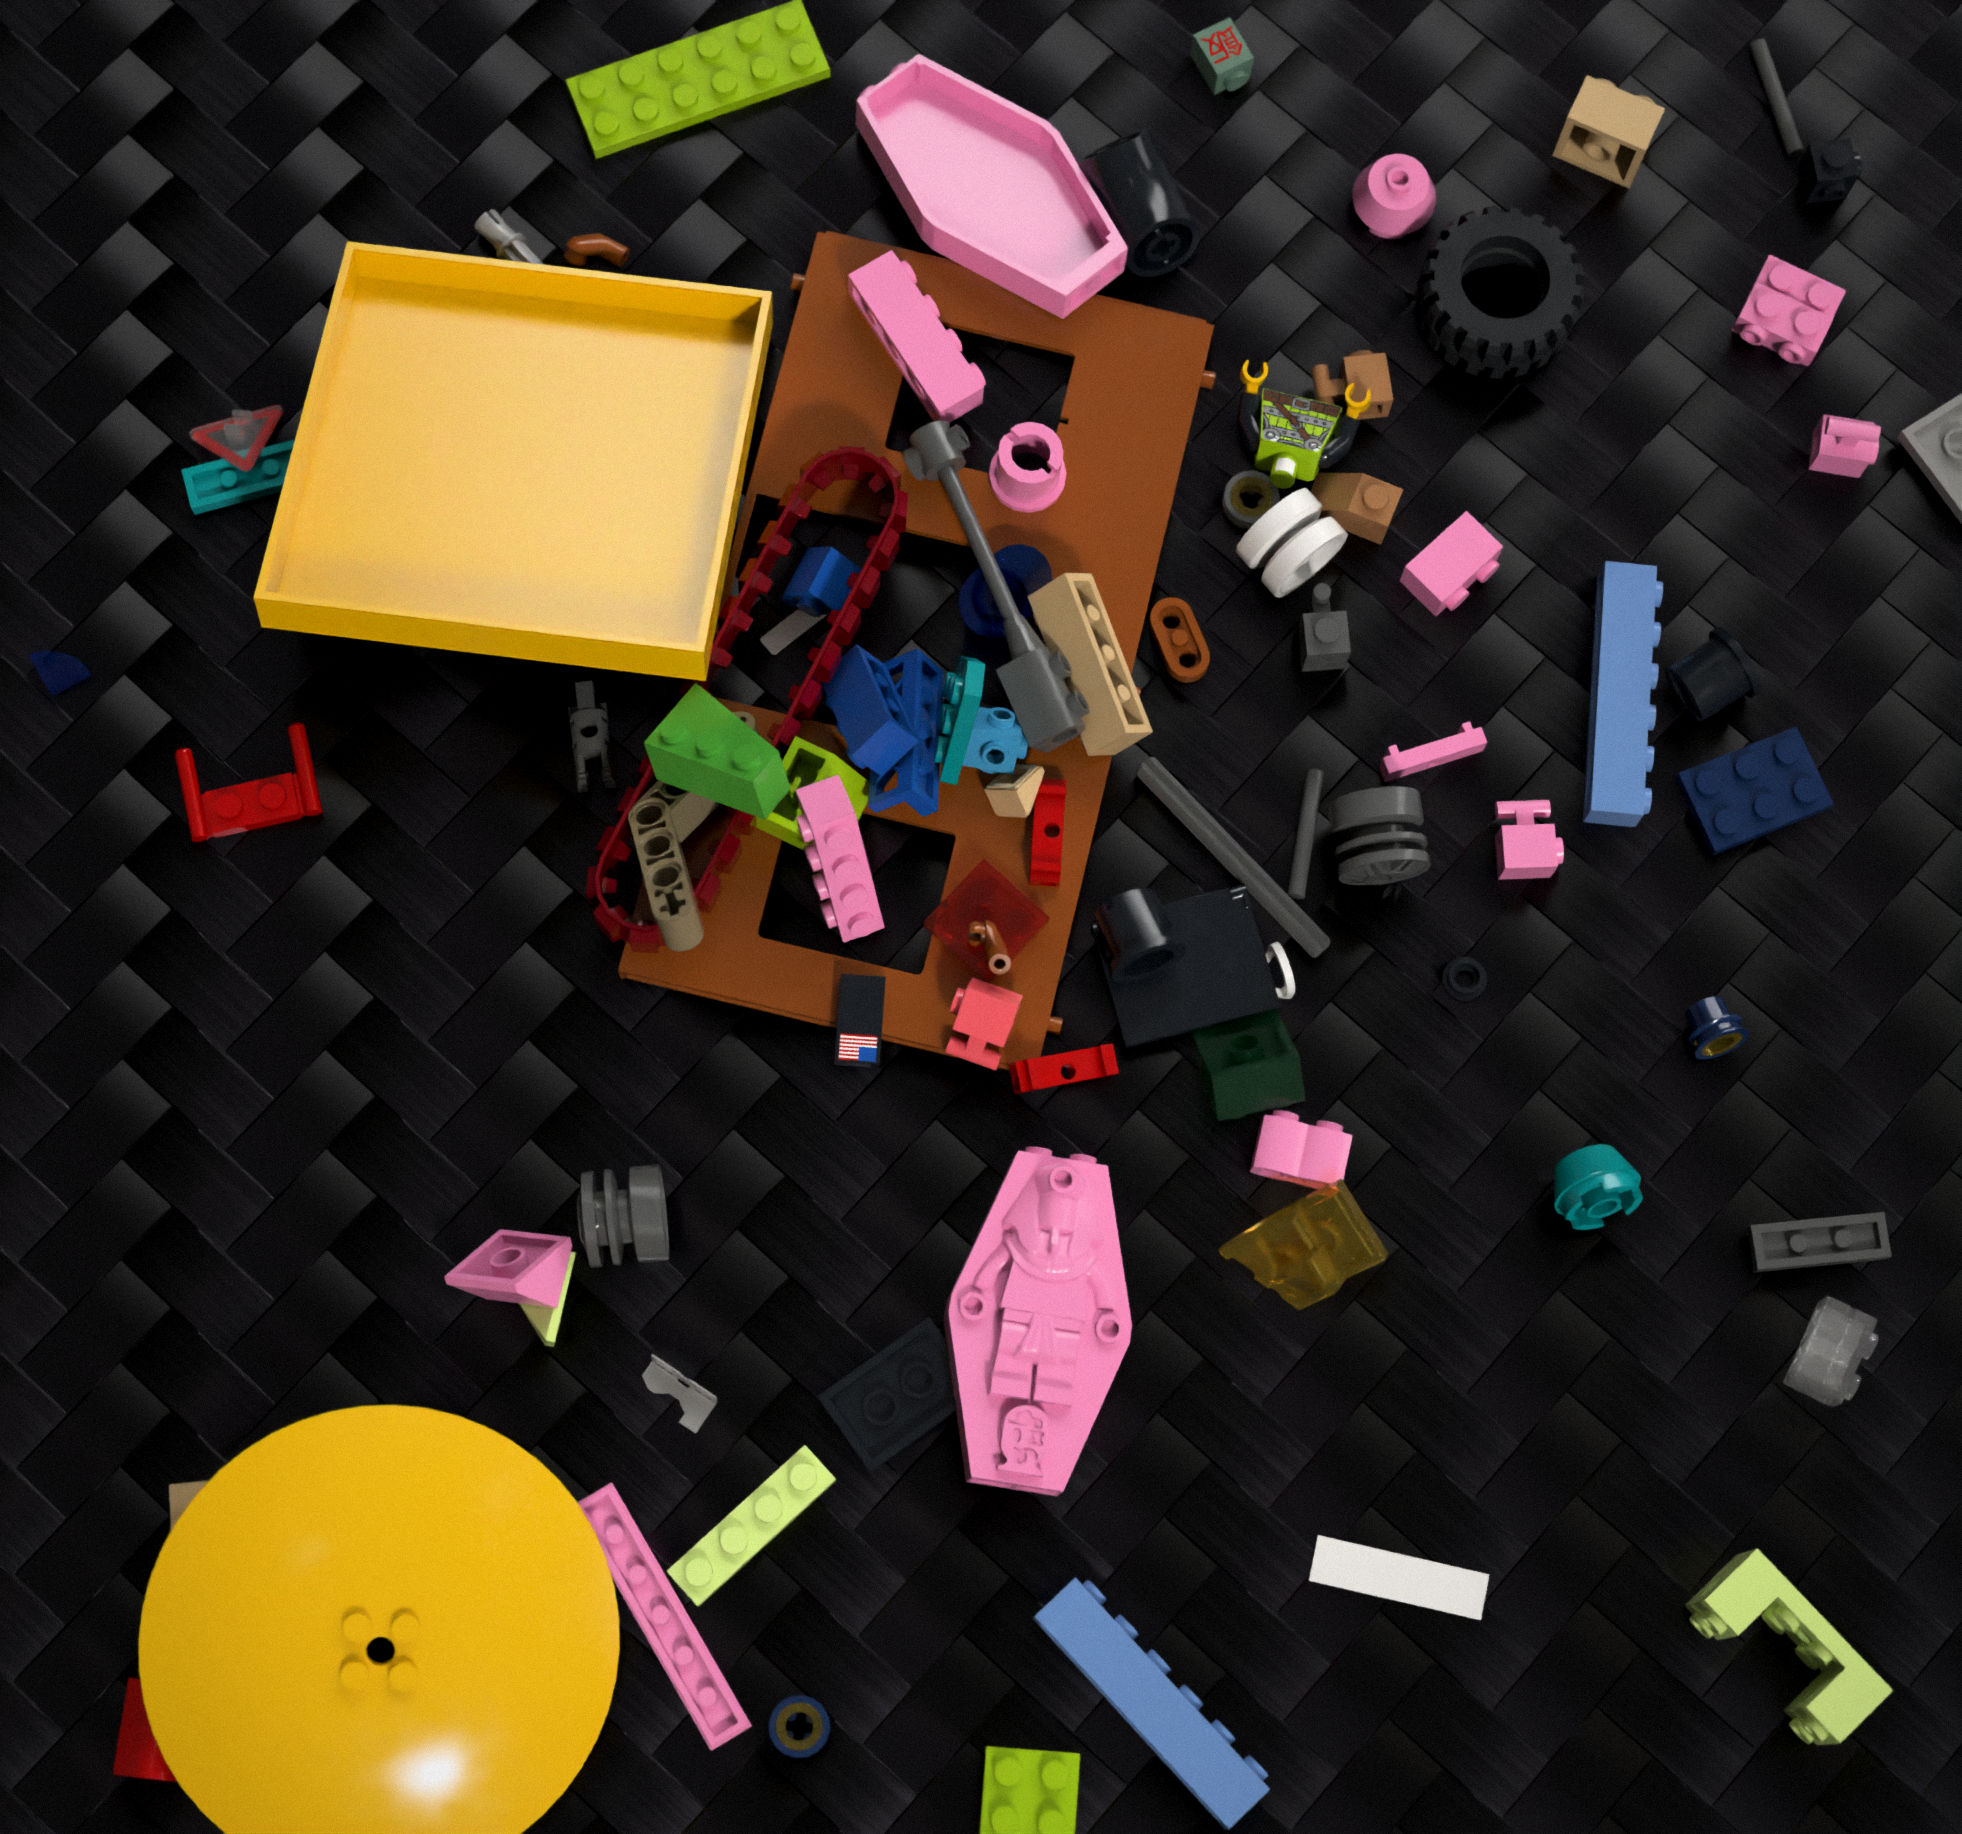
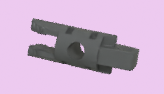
(586, 720)

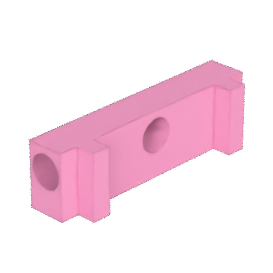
(1465, 743)

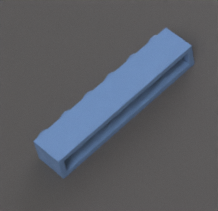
(1621, 694)
(1151, 1703)

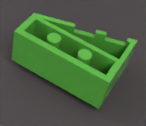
(717, 756)

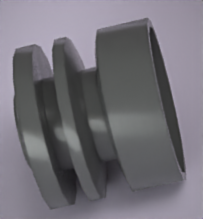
(1379, 835)
(624, 1216)

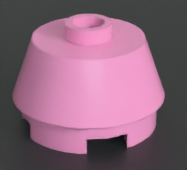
(1394, 196)

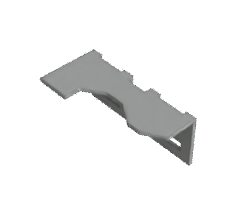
(695, 1405)

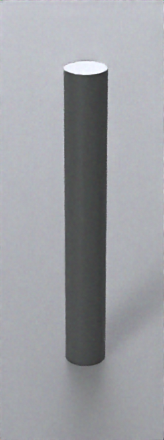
(1776, 98)
(1305, 834)

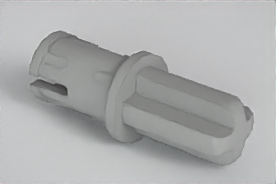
(505, 241)

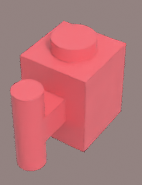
(985, 1015)

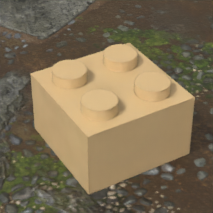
(1608, 131)

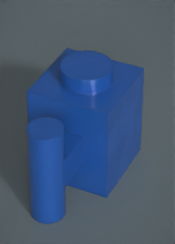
(820, 582)

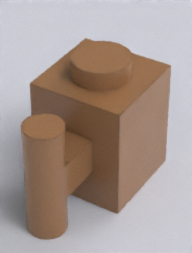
(1364, 370)

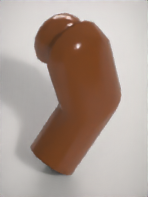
(595, 244)
(995, 950)

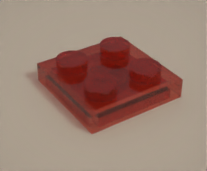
(989, 897)

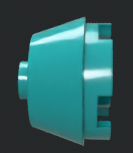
(1595, 1185)

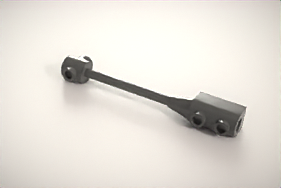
(1035, 675)

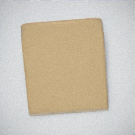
(1015, 793)

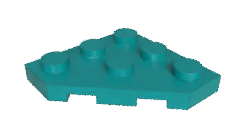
(957, 718)

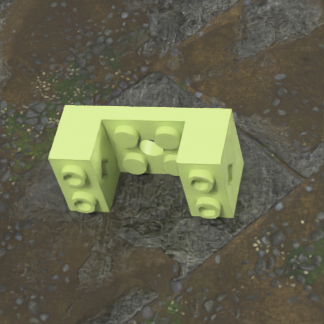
(1846, 1686)

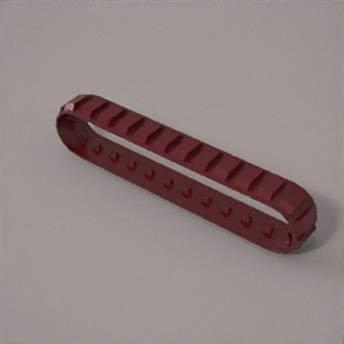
(815, 474)

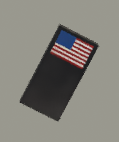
(860, 1020)

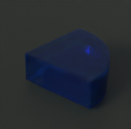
(58, 670)

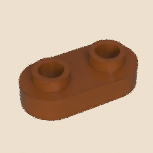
(1180, 641)

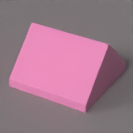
(515, 1268)

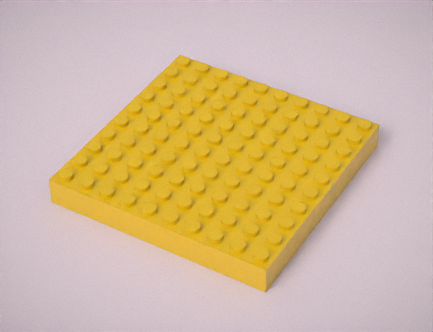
(519, 462)

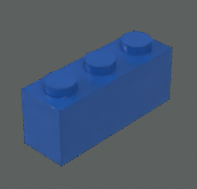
(869, 712)

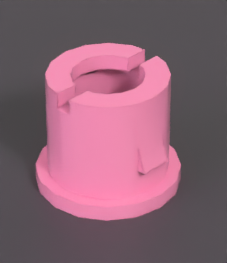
(1022, 488)

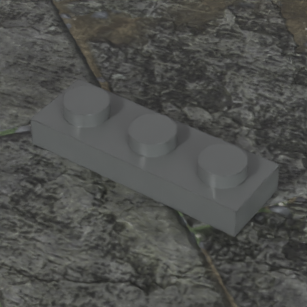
(1819, 1242)

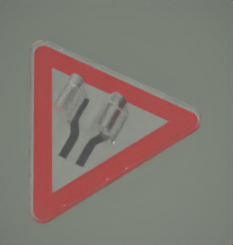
(240, 437)

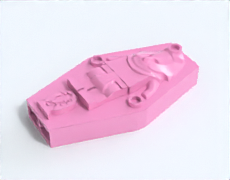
(1037, 1323)

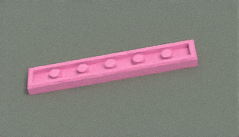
(664, 1619)

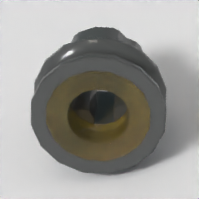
(1249, 488)

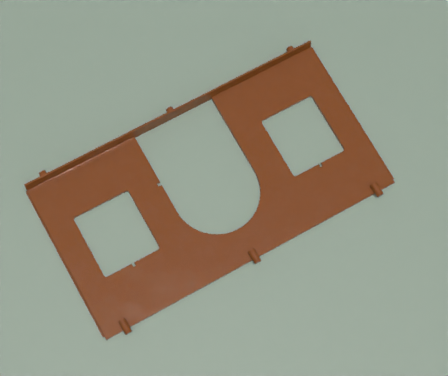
(1122, 457)

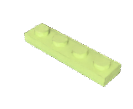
(751, 1525)

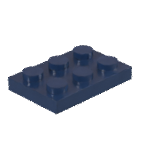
(1754, 791)

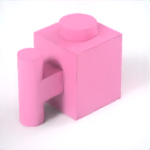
(1844, 445)
(1526, 848)

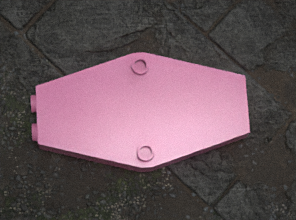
(990, 185)

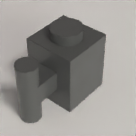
(1323, 634)

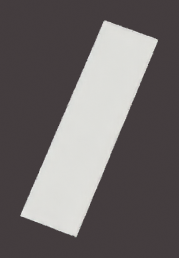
(1399, 1577)

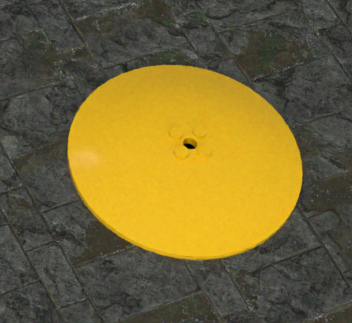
(359, 1534)

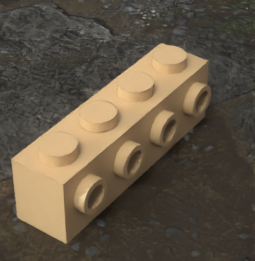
(1079, 627)

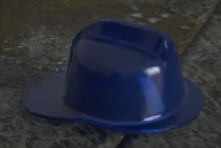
(1024, 573)

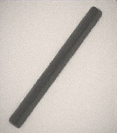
(1233, 857)

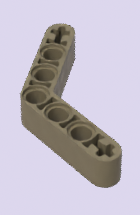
(659, 826)

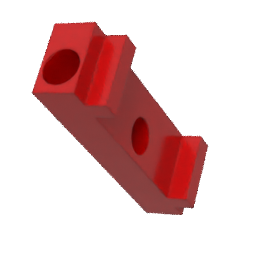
(1047, 851)
(1046, 1071)

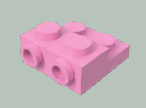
(1788, 311)

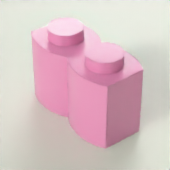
(1300, 1151)

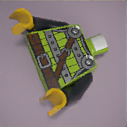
(1292, 433)

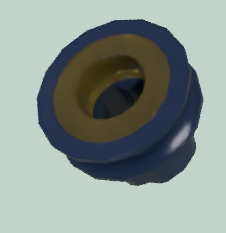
(1714, 1028)
(785, 1739)

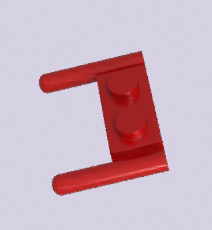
(254, 802)

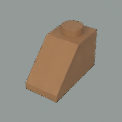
(1357, 502)

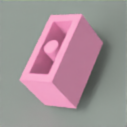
(1452, 564)

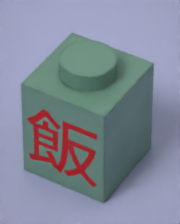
(1222, 56)

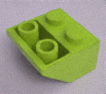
(804, 766)

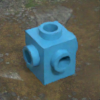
(995, 741)

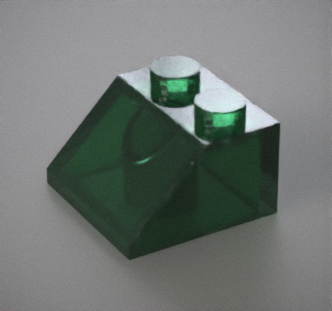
(1249, 1065)

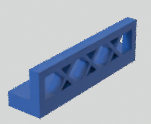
(917, 772)

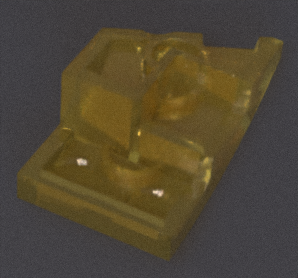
(1309, 1246)

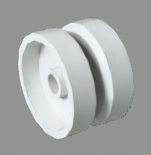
(1291, 542)

